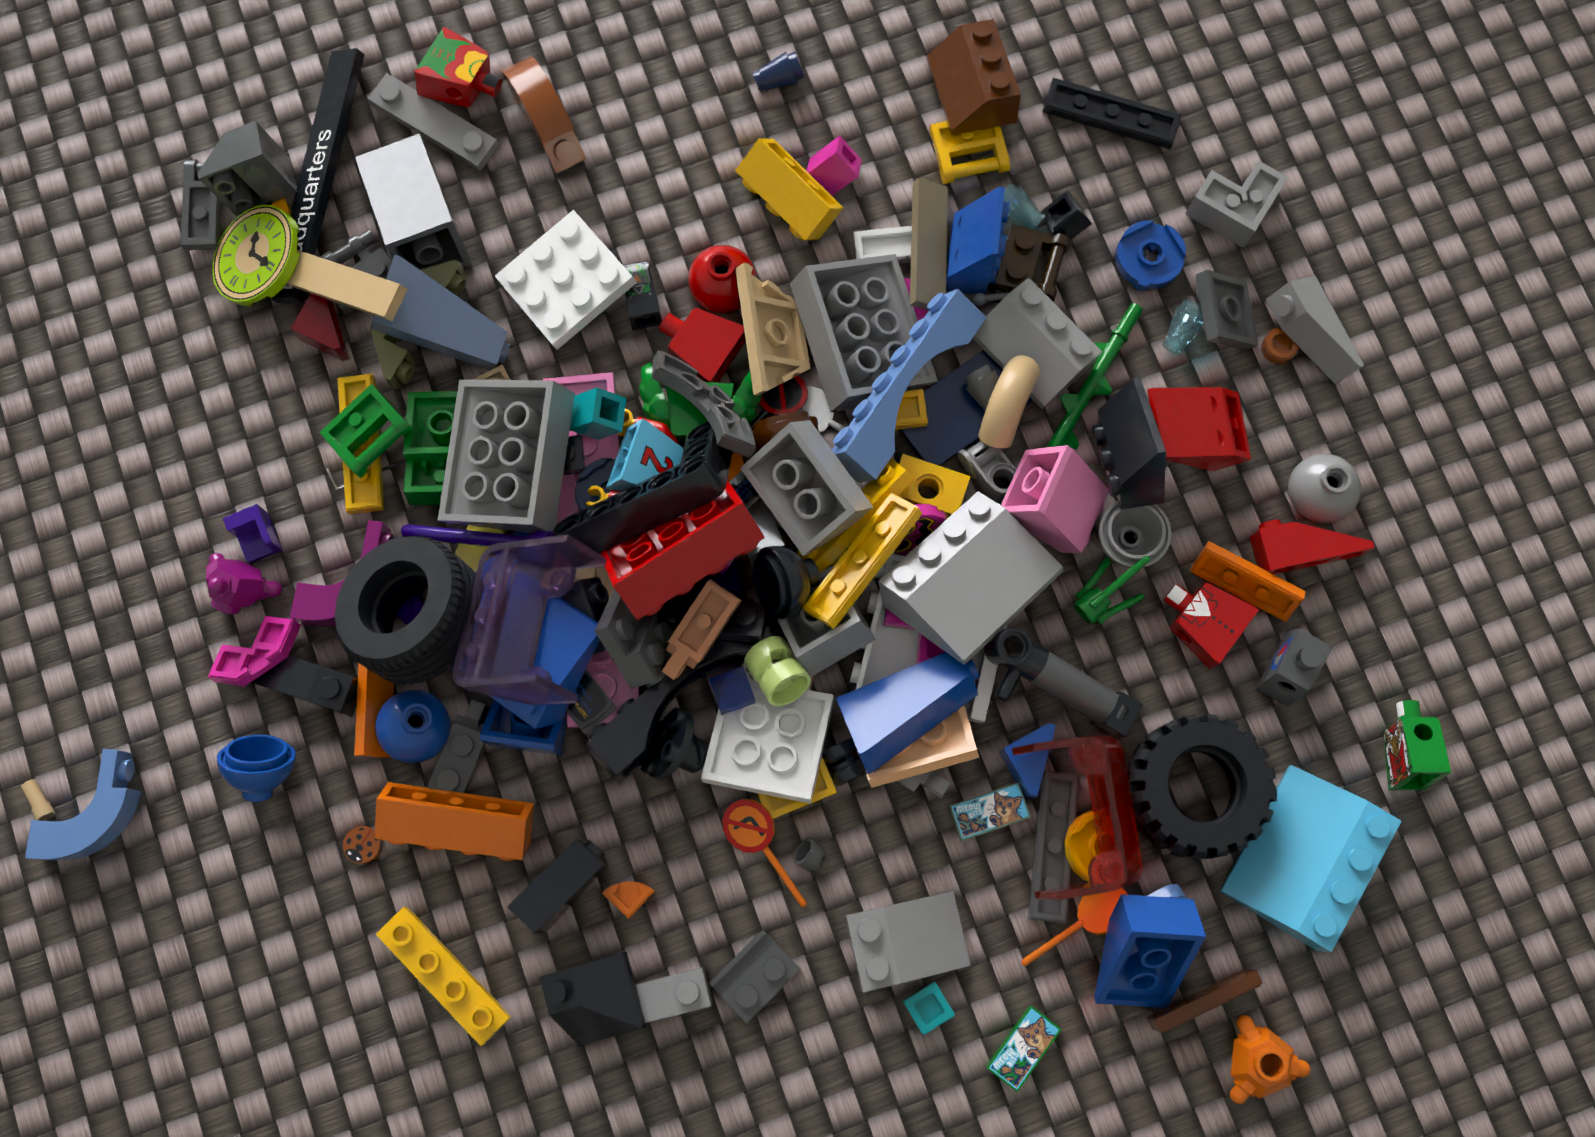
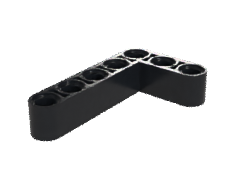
(653, 502)

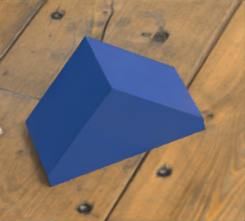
(1029, 768)

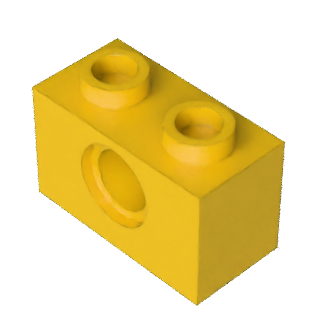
(948, 484)

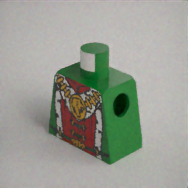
(1414, 750)

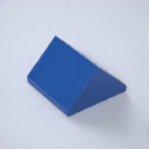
(509, 731)

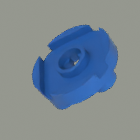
(1155, 237)

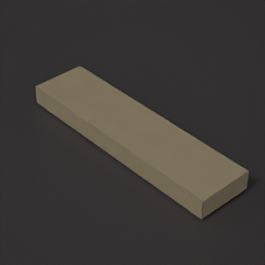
(928, 242)

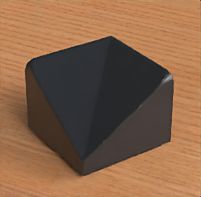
(1066, 216)

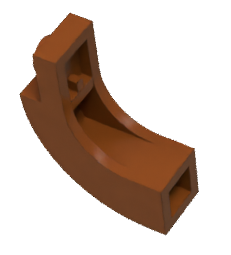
(545, 112)

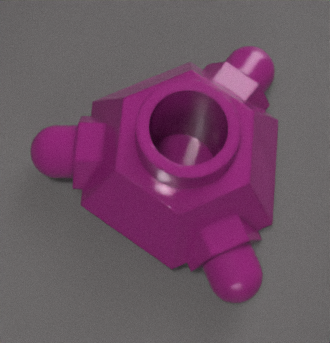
(236, 584)

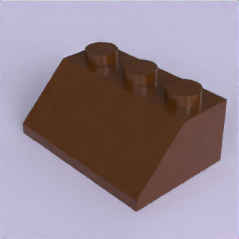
(974, 79)

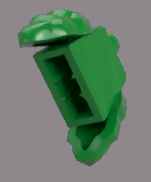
(680, 413)

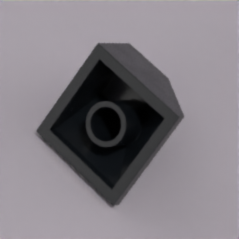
(594, 999)

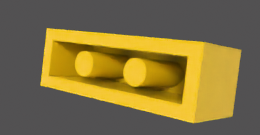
(788, 189)

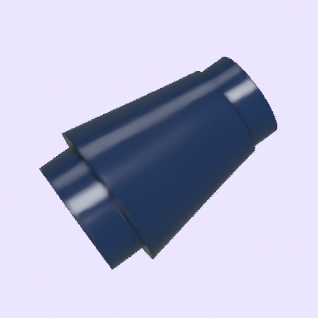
(779, 73)

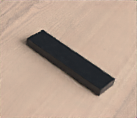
(1112, 113)

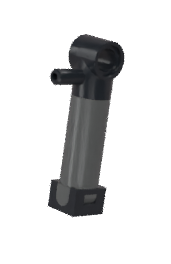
(1107, 709)

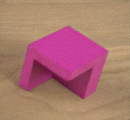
(835, 166)

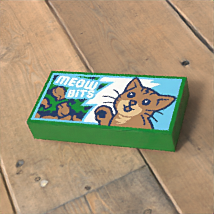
(1023, 1048)

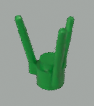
(1093, 604)

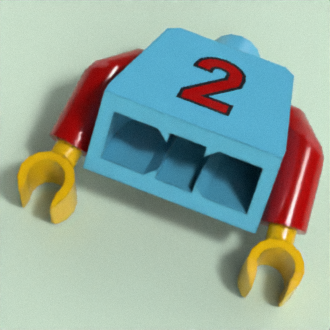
(644, 452)

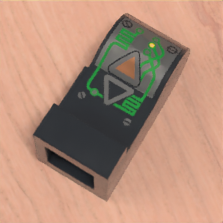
(642, 298)

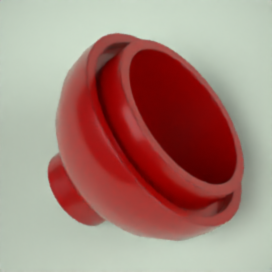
(713, 290)

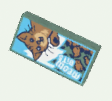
(989, 811)

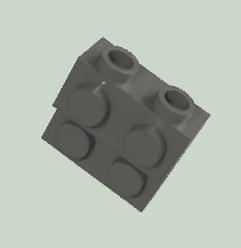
(634, 644)

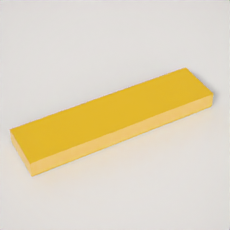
(362, 493)
(862, 560)

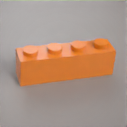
(454, 821)

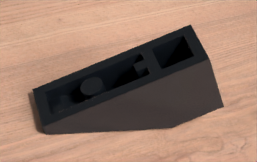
(312, 684)

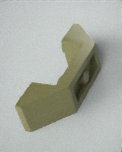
(397, 362)

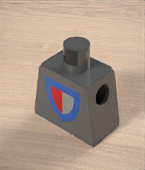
(1295, 662)

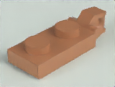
(700, 628)

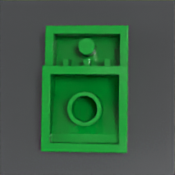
(427, 445)

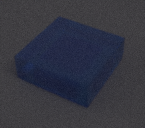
(732, 690)

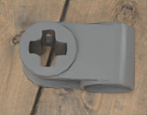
(985, 465)

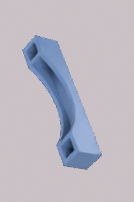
(870, 437)

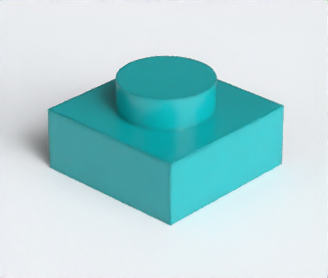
(928, 1008)

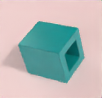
(598, 413)

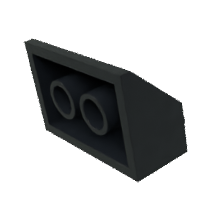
(1131, 447)

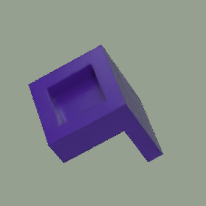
(254, 533)

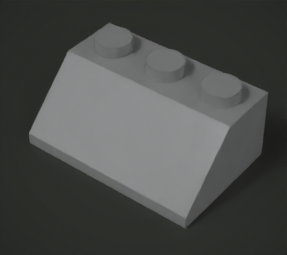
(1035, 327)
(806, 486)

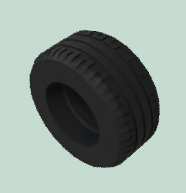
(378, 590)

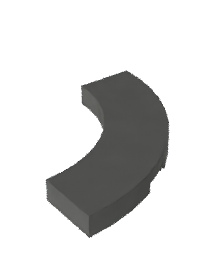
(712, 402)

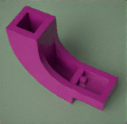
(317, 603)

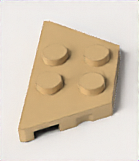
(772, 332)

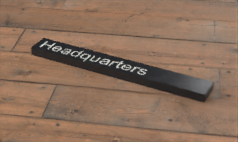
(323, 155)

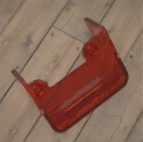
(1114, 818)

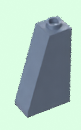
(441, 320)

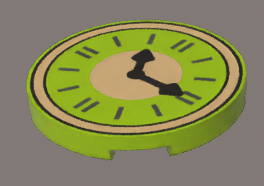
(256, 255)

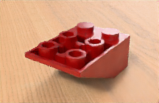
(1201, 426)

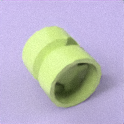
(777, 671)

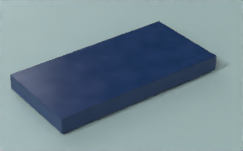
(951, 415)

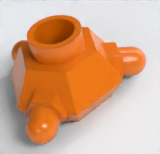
(1262, 1062)

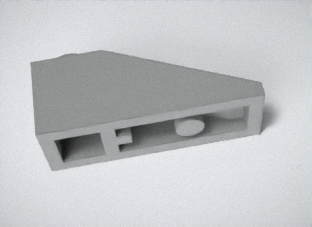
(1315, 327)
(674, 994)

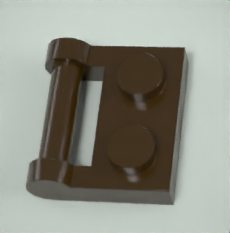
(1022, 255)

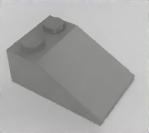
(907, 941)

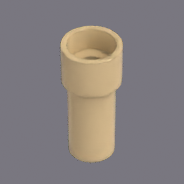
(40, 806)

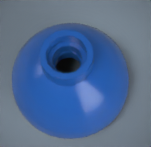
(411, 743)
(256, 765)

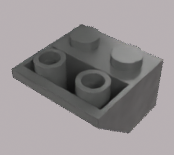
(248, 169)

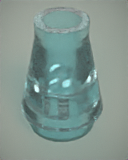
(1021, 207)
(1184, 326)

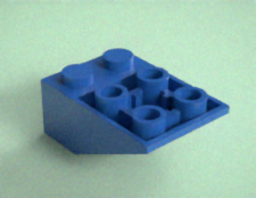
(977, 243)

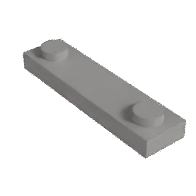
(433, 122)

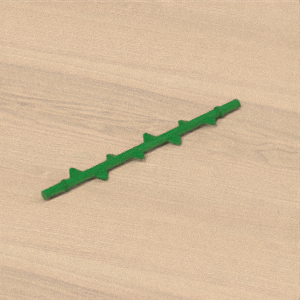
(1095, 383)

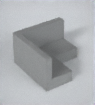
(1236, 209)

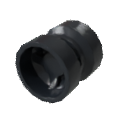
(848, 770)

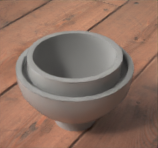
(1315, 497)
(1148, 526)

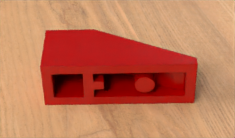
(1299, 546)

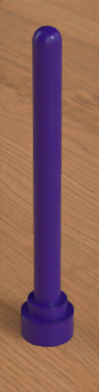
(468, 536)

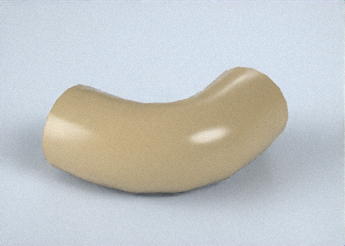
(1008, 402)

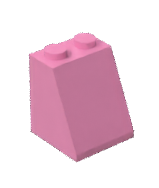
(1056, 497)

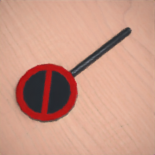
(783, 399)

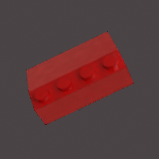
(680, 553)

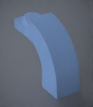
(98, 823)

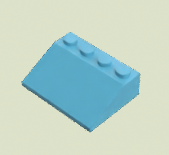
(1311, 859)

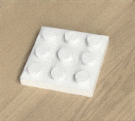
(565, 279)
(770, 746)

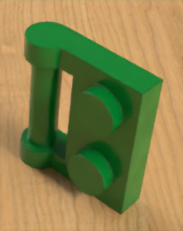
(359, 423)

